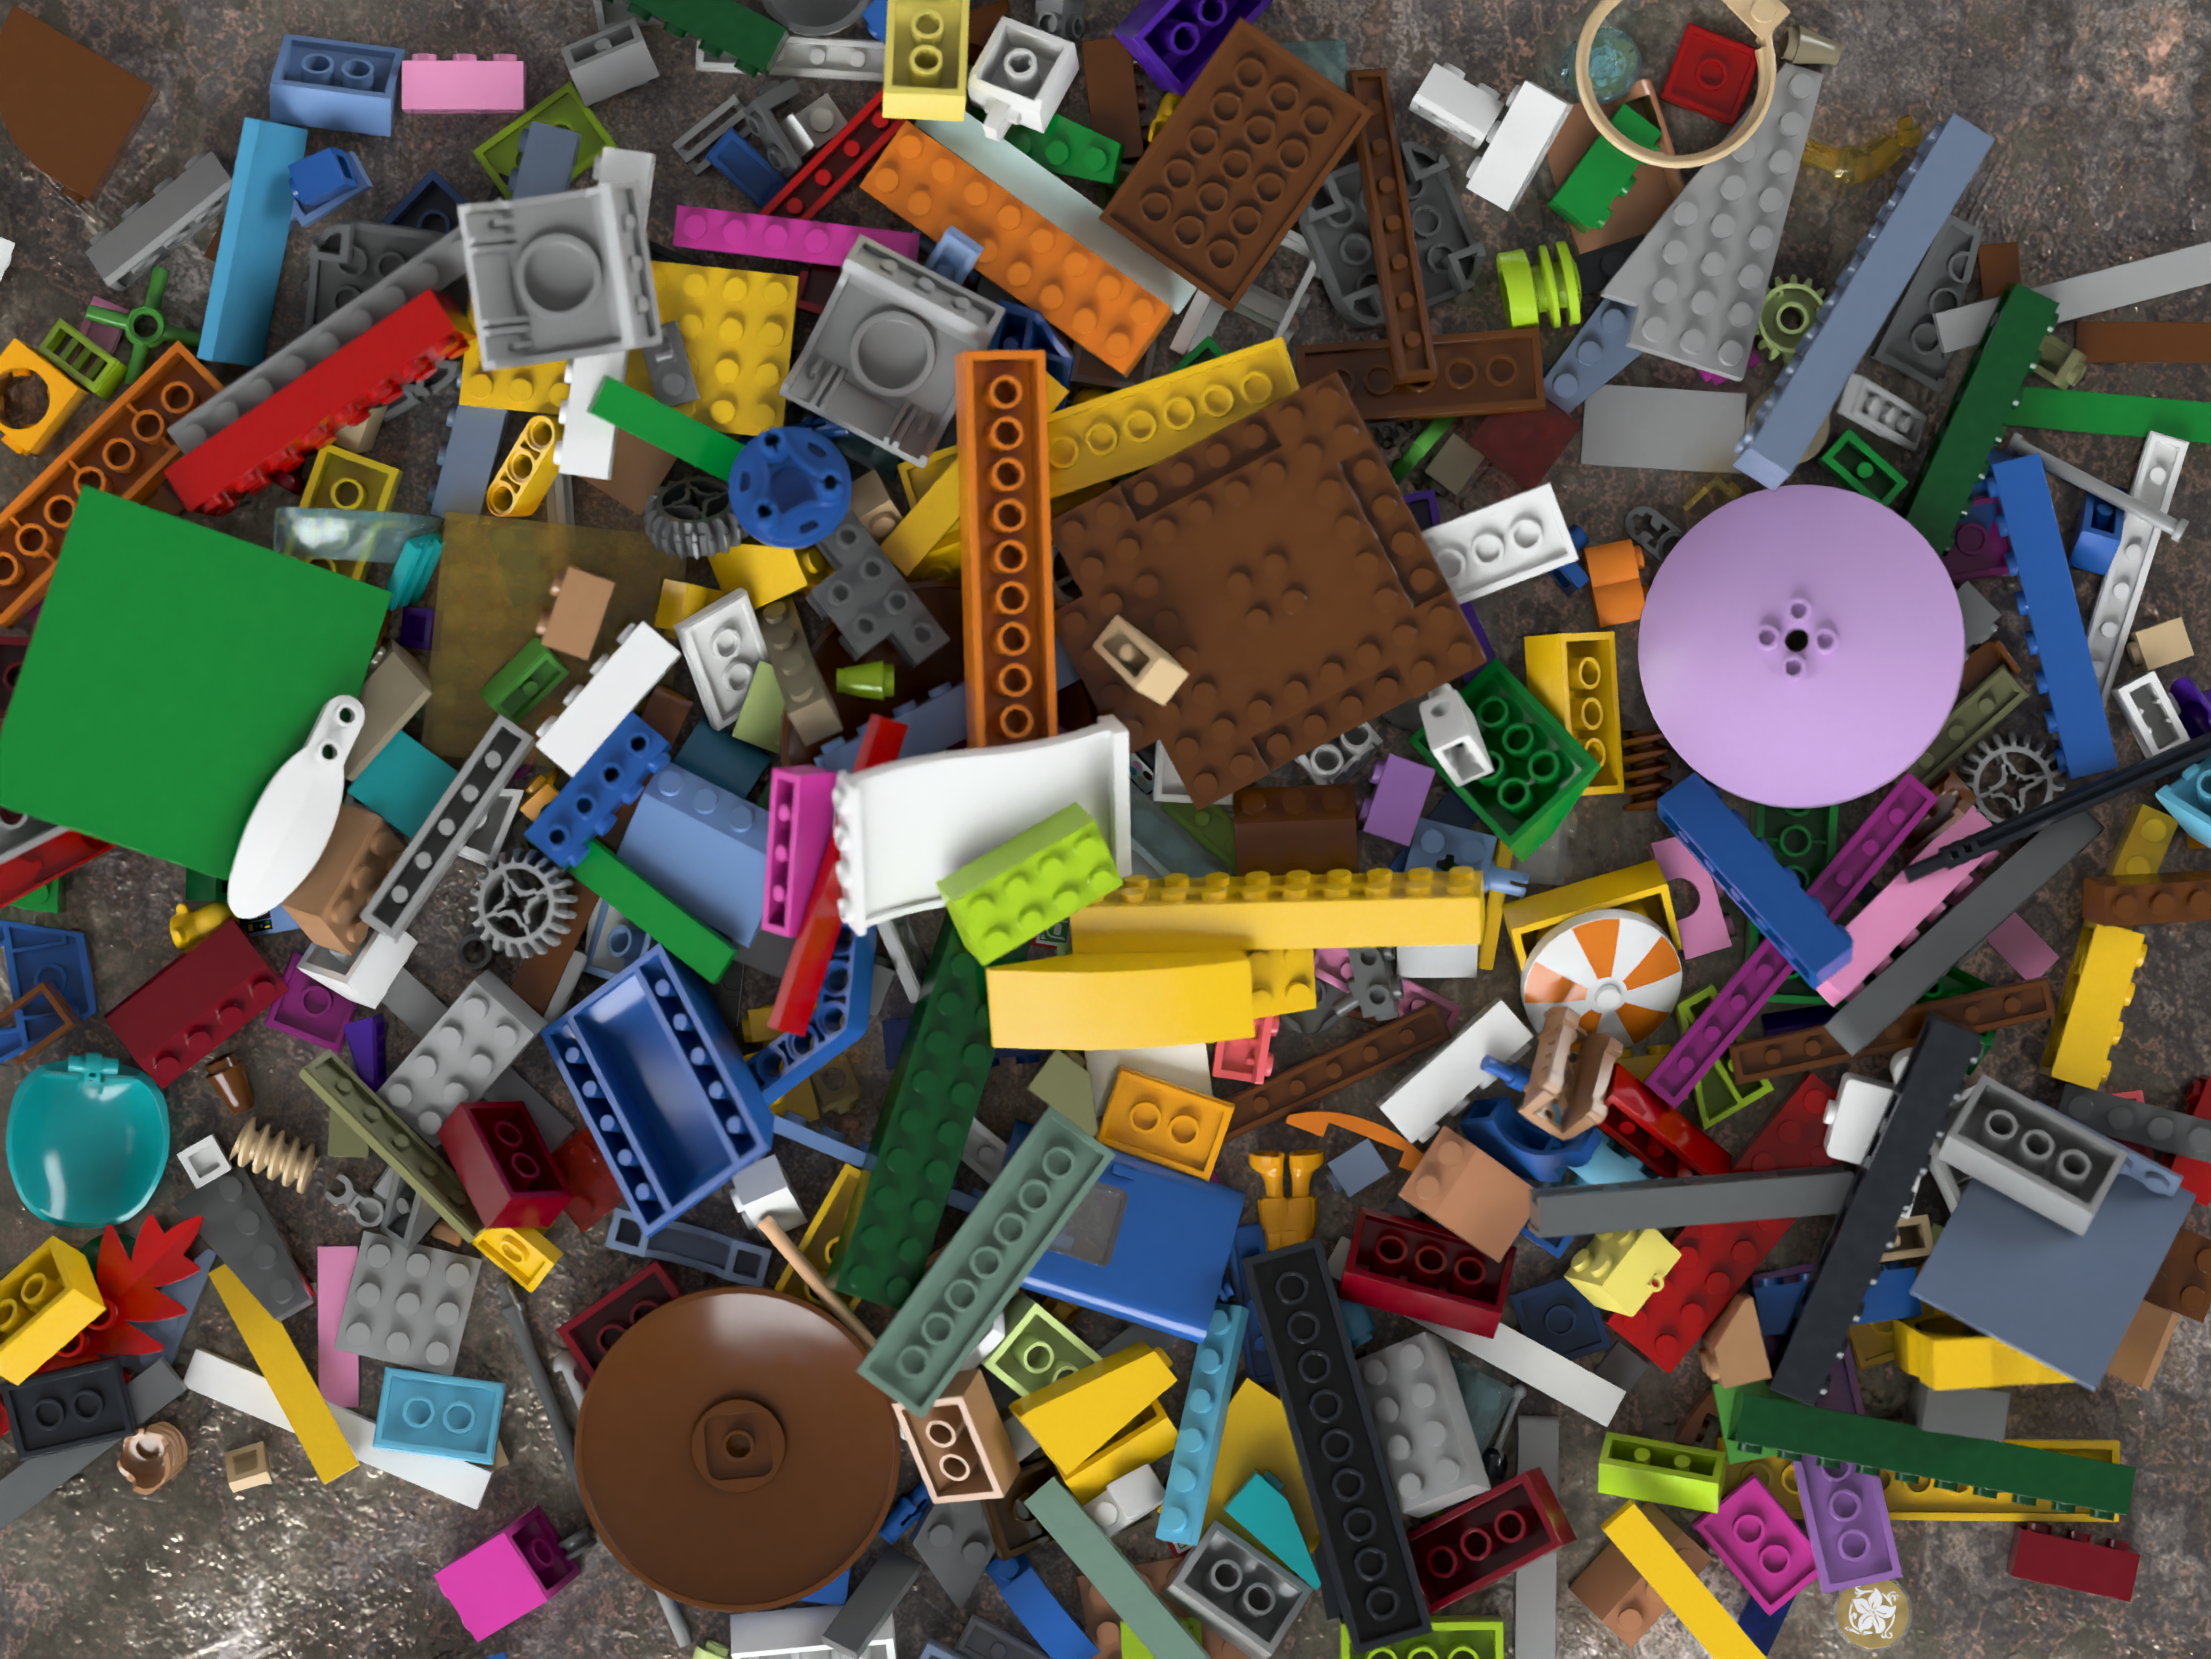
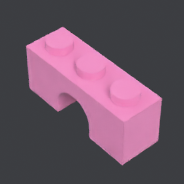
(1705, 926)

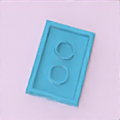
(439, 1416)

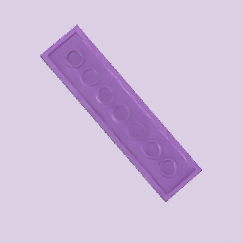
(1841, 1507)

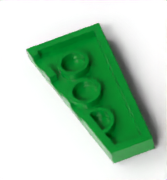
(1067, 148)

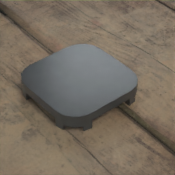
(1342, 247)
(358, 255)

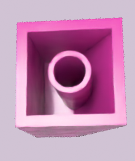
(507, 1574)

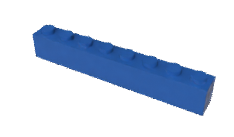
(2052, 616)

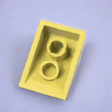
(926, 59)

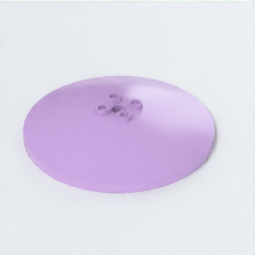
(1814, 720)

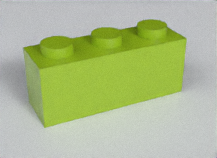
(1661, 1472)

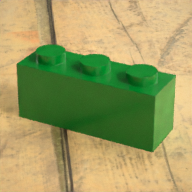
(1602, 173)

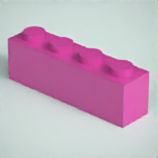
(796, 844)

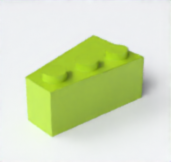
(1717, 1092)

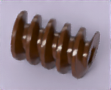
(1644, 769)

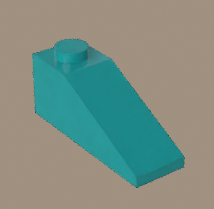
(1268, 1515)

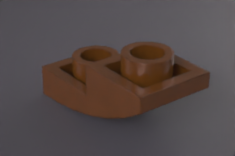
(1694, 1425)

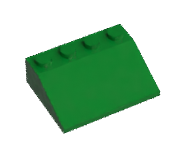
(1533, 757)

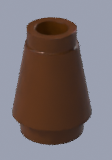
(230, 1082)

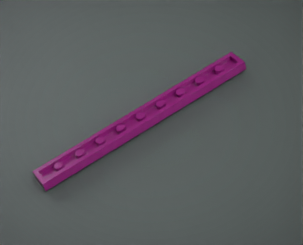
(1766, 966)

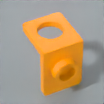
(539, 792)

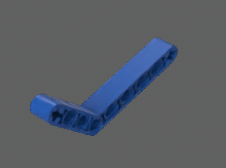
(825, 1021)

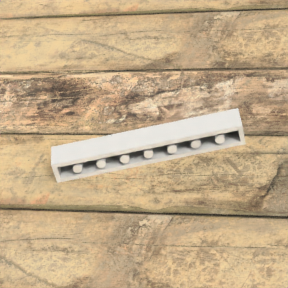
(588, 440)

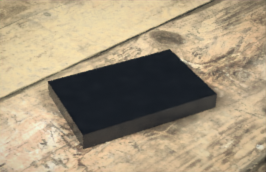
(69, 1408)

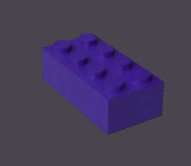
(1180, 36)

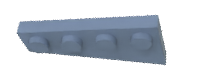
(1591, 356)

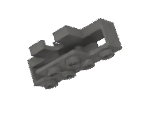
(872, 599)

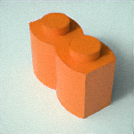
(1615, 581)

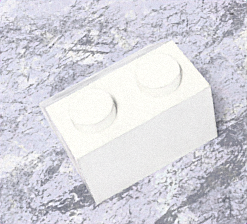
(1456, 104)
(364, 975)

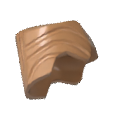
(153, 1456)

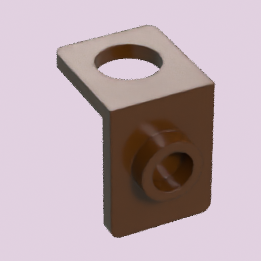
(1984, 661)

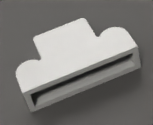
(1857, 1112)

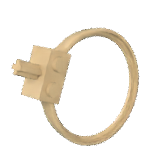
(1758, 15)

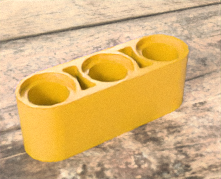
(527, 470)

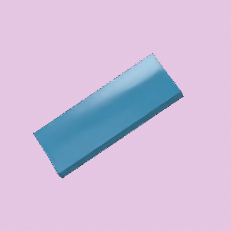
(252, 244)

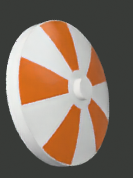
(1609, 970)

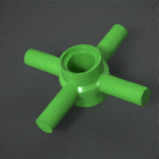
(128, 323)

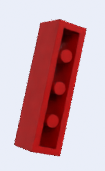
(1658, 1131)

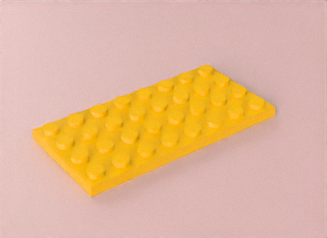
(734, 335)

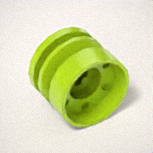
(1539, 287)

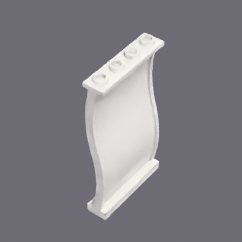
(942, 810)

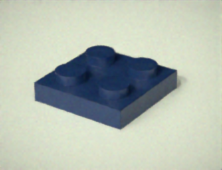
(1560, 1319)

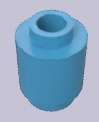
(1357, 1322)

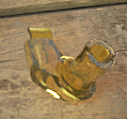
(1863, 163)

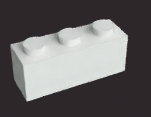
(1518, 145)

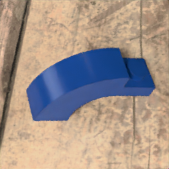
(1521, 1146)
(1041, 1609)

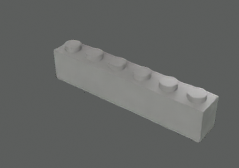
(447, 829)

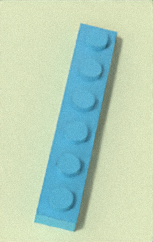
(1202, 1426)

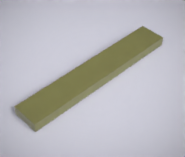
(393, 1141)

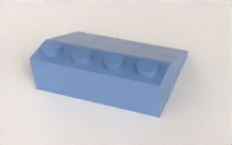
(702, 850)

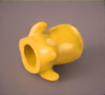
(190, 926)

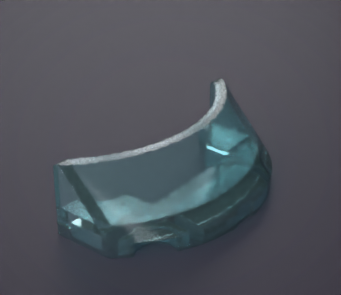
(348, 533)

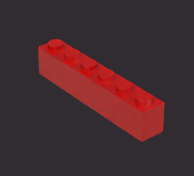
(836, 164)

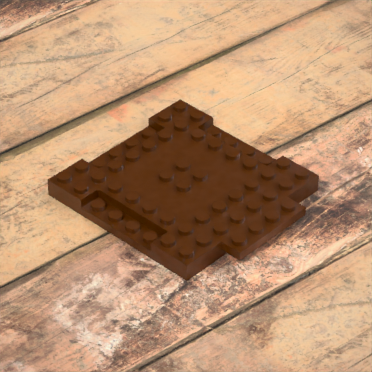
(1274, 579)

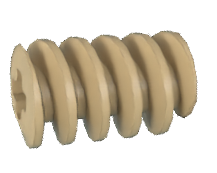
(276, 1155)

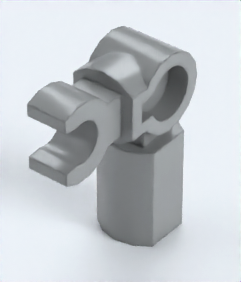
(361, 1204)

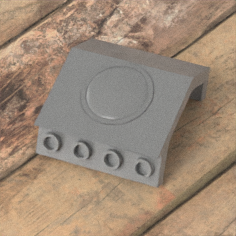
(560, 276)
(889, 351)

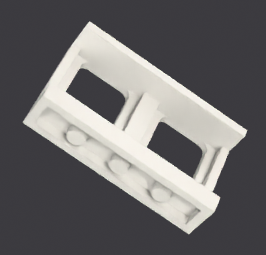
(1255, 304)

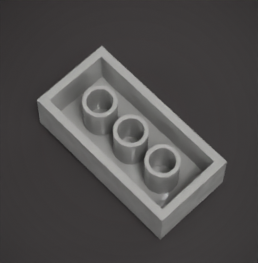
(461, 1055)
(2032, 1155)
(1422, 1425)

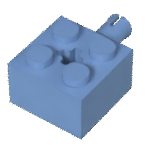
(1470, 848)

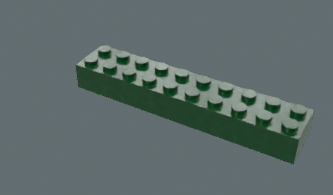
(920, 1128)

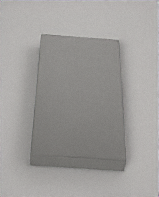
(1662, 429)

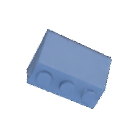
(336, 85)

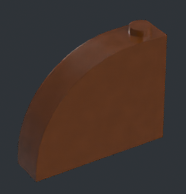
(67, 105)

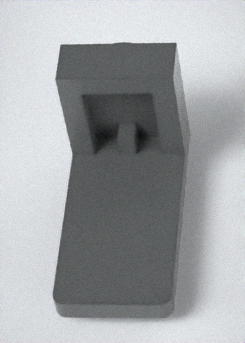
(764, 125)

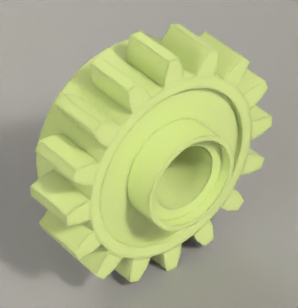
(1787, 296)

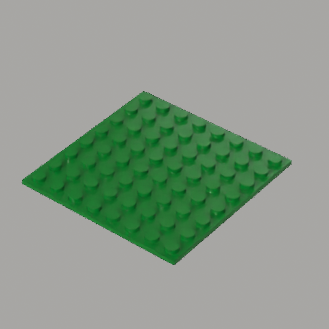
(175, 680)

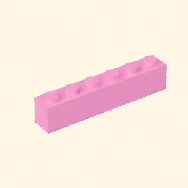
(1899, 908)

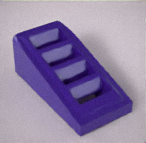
(368, 1049)

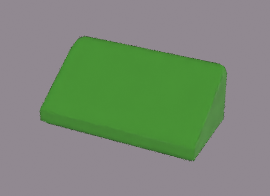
(524, 681)

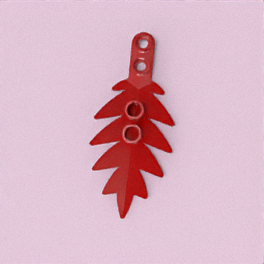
(129, 1296)

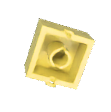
(1619, 1268)

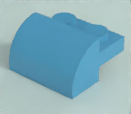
(723, 759)

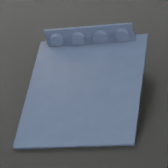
(2047, 1286)

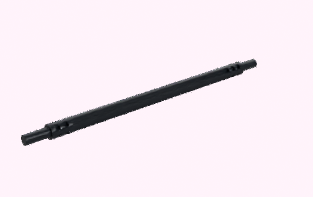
(2062, 807)

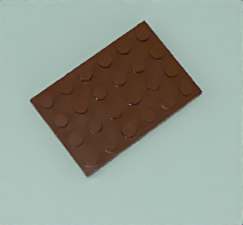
(1235, 164)

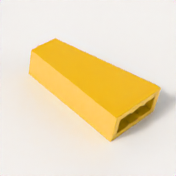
(1094, 1403)

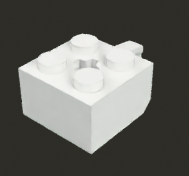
(1021, 77)

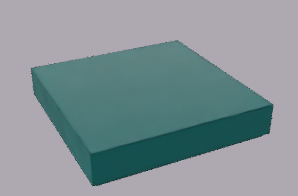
(403, 784)

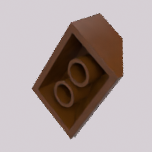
(1296, 829)

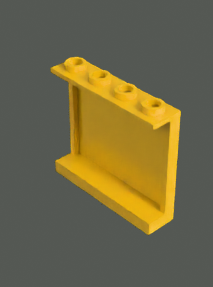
(1251, 1439)

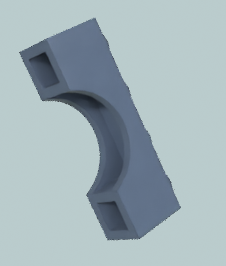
(693, 1246)

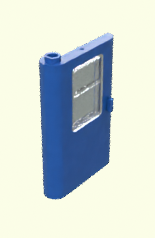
(1141, 1245)

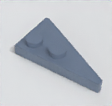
(172, 1331)

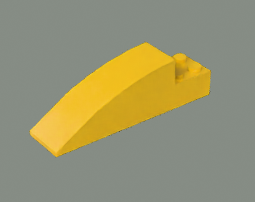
(1145, 997)

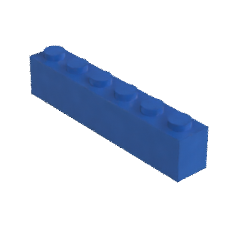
(1755, 880)

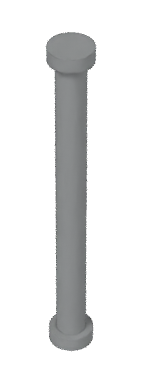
(2100, 489)

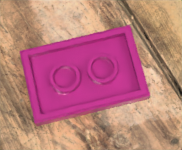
(1759, 1543)

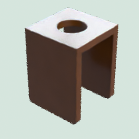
(59, 1003)

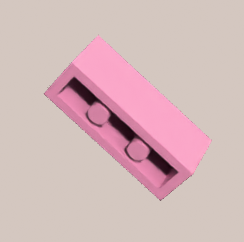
(464, 85)

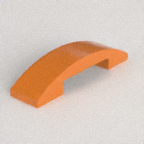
(1317, 1120)

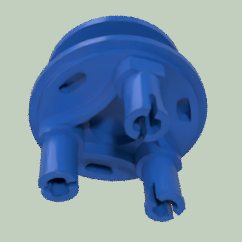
(790, 487)

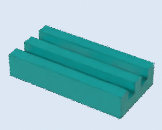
(414, 569)

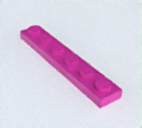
(780, 236)

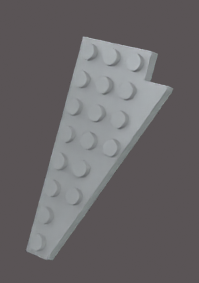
(1713, 250)

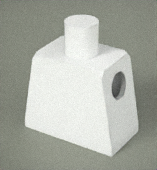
(1449, 723)

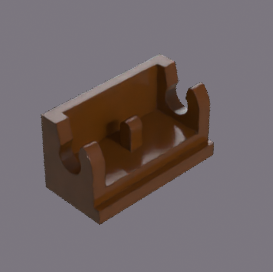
(1952, 805)

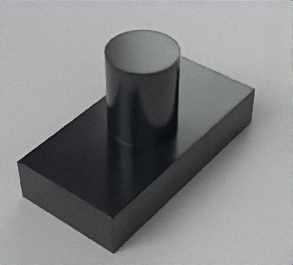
(1600, 265)

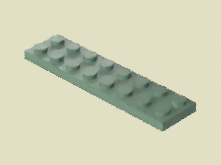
(985, 1262)

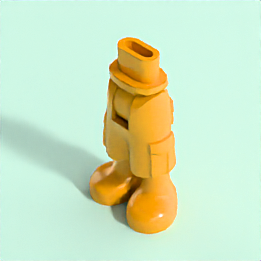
(1282, 1217)

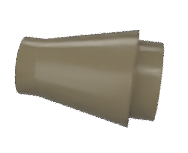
(1805, 46)

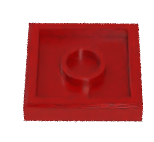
(1710, 75)

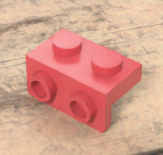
(1246, 1057)

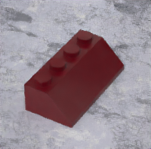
(197, 1002)
(1424, 1273)

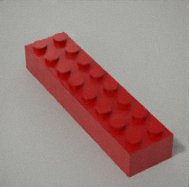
(321, 404)
(1724, 1255)

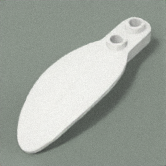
(294, 815)

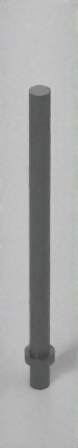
(540, 1377)

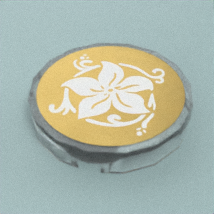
(1873, 1615)

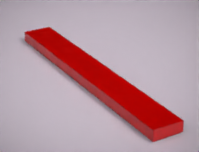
(822, 918)

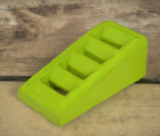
(102, 376)

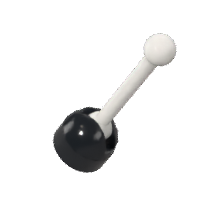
(1493, 1458)

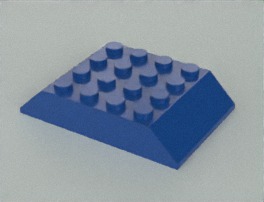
(661, 1086)

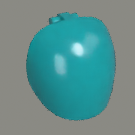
(87, 1141)

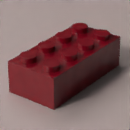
(1488, 1539)

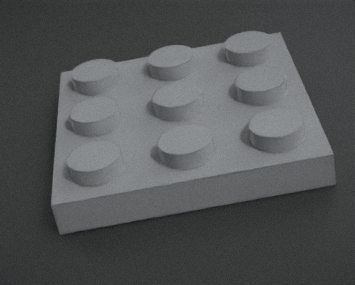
(407, 1304)

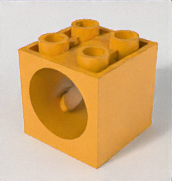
(63, 392)

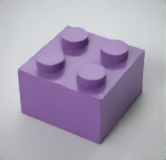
(1395, 799)

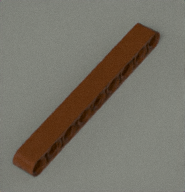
(542, 973)

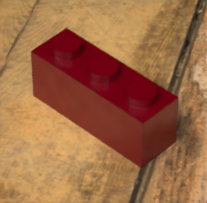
(2073, 1561)

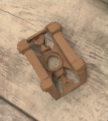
(1575, 1086)

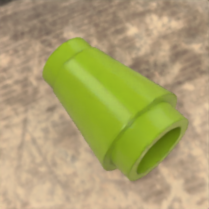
(867, 680)

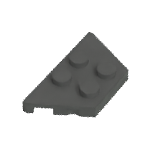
(954, 1545)

